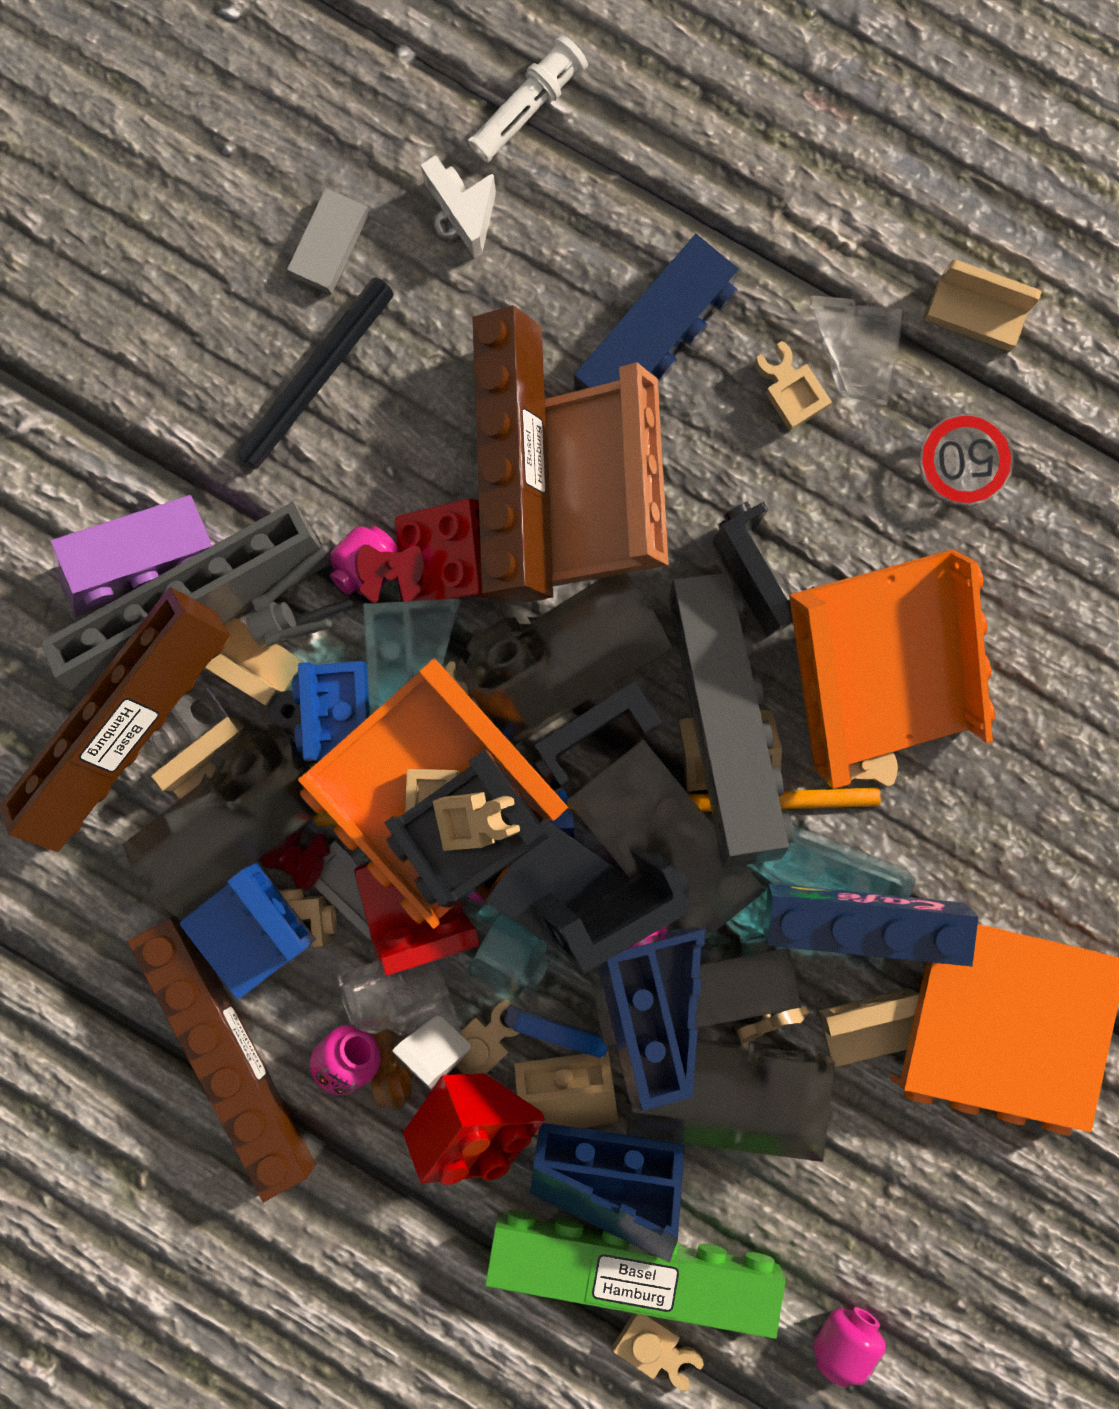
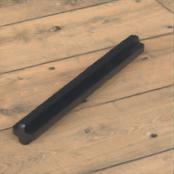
(314, 373)

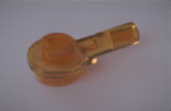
(391, 1083)

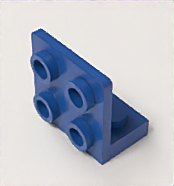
(247, 930)

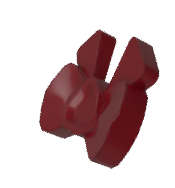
(374, 565)
(302, 864)

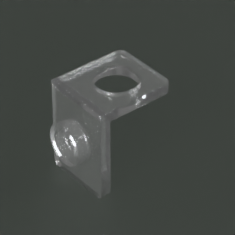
(182, 728)

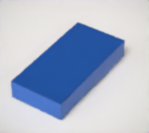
(555, 1031)

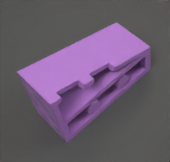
(126, 552)

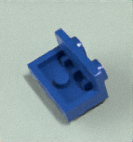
(331, 705)

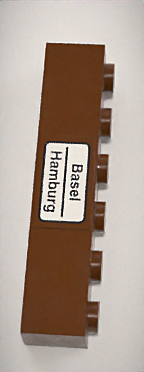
(512, 457)
(114, 721)
(223, 1059)

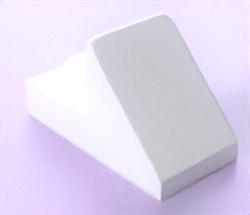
(465, 209)
(432, 1051)

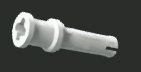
(542, 85)

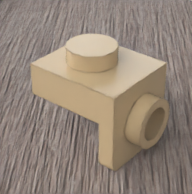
(317, 910)

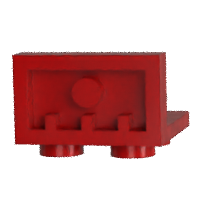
(449, 548)
(400, 940)

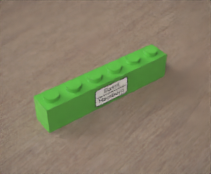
(610, 1273)

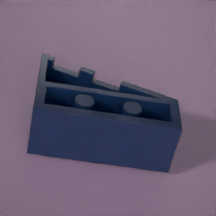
(653, 1014)
(613, 1183)

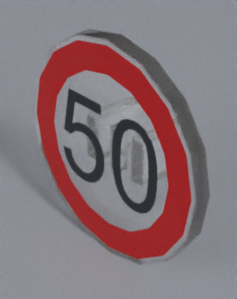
(965, 459)

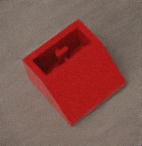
(469, 1130)

